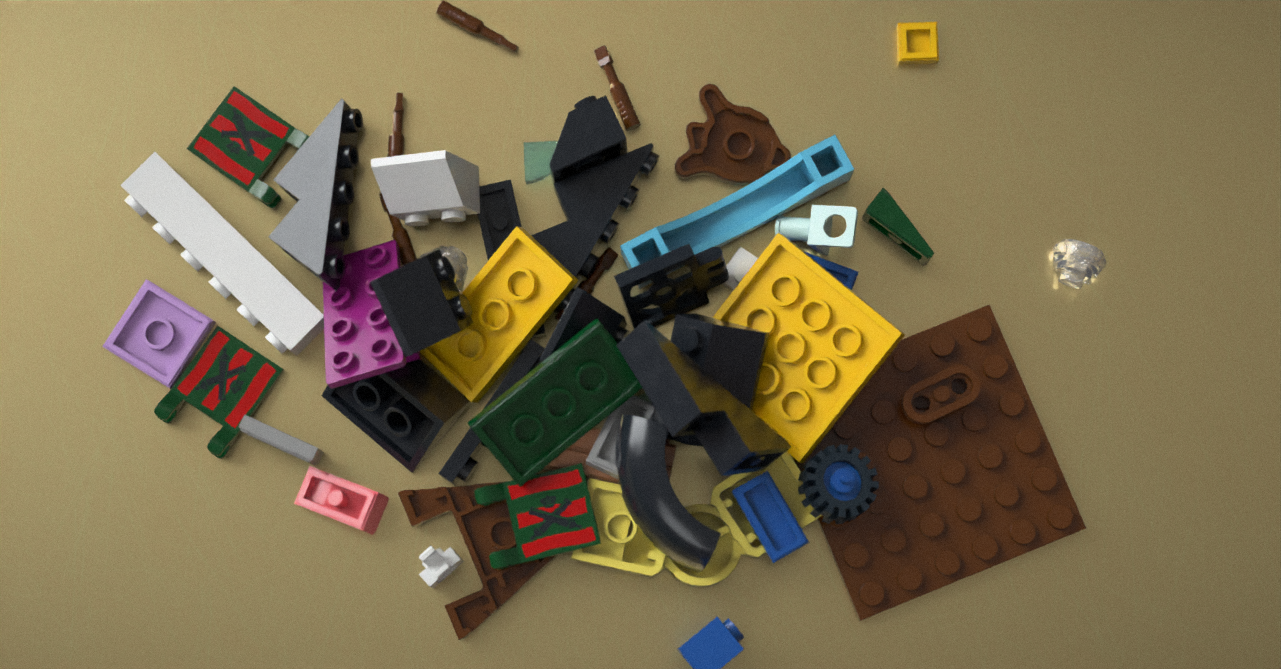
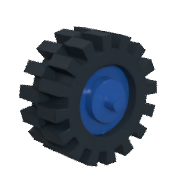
(838, 484)

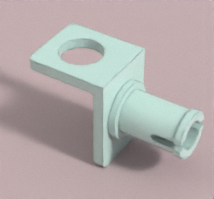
(818, 227)

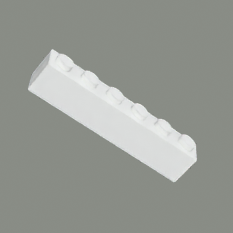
(225, 254)

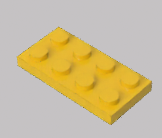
(508, 306)

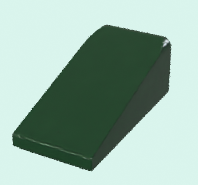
(892, 223)

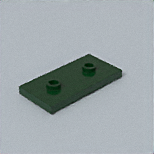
(556, 403)

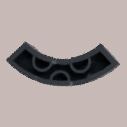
(652, 498)

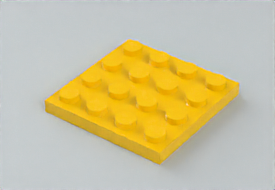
(818, 345)

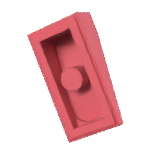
(342, 500)

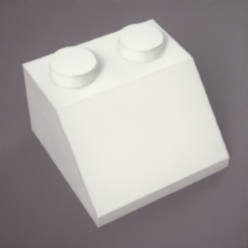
(428, 186)

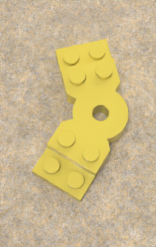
(630, 550)

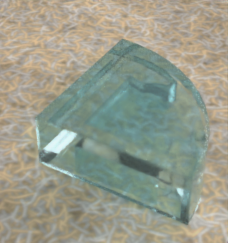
(537, 160)

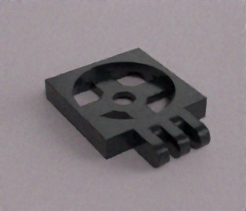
(706, 272)

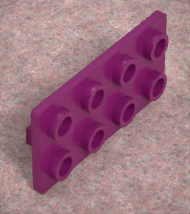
(355, 326)

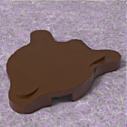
(733, 143)

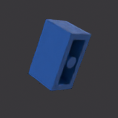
(713, 645)

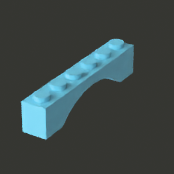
(776, 193)

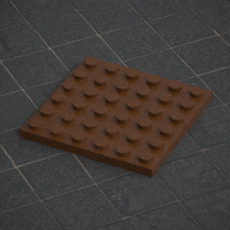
(950, 489)

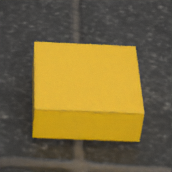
(917, 43)

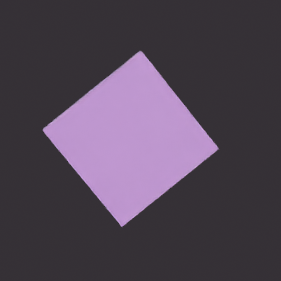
(159, 334)

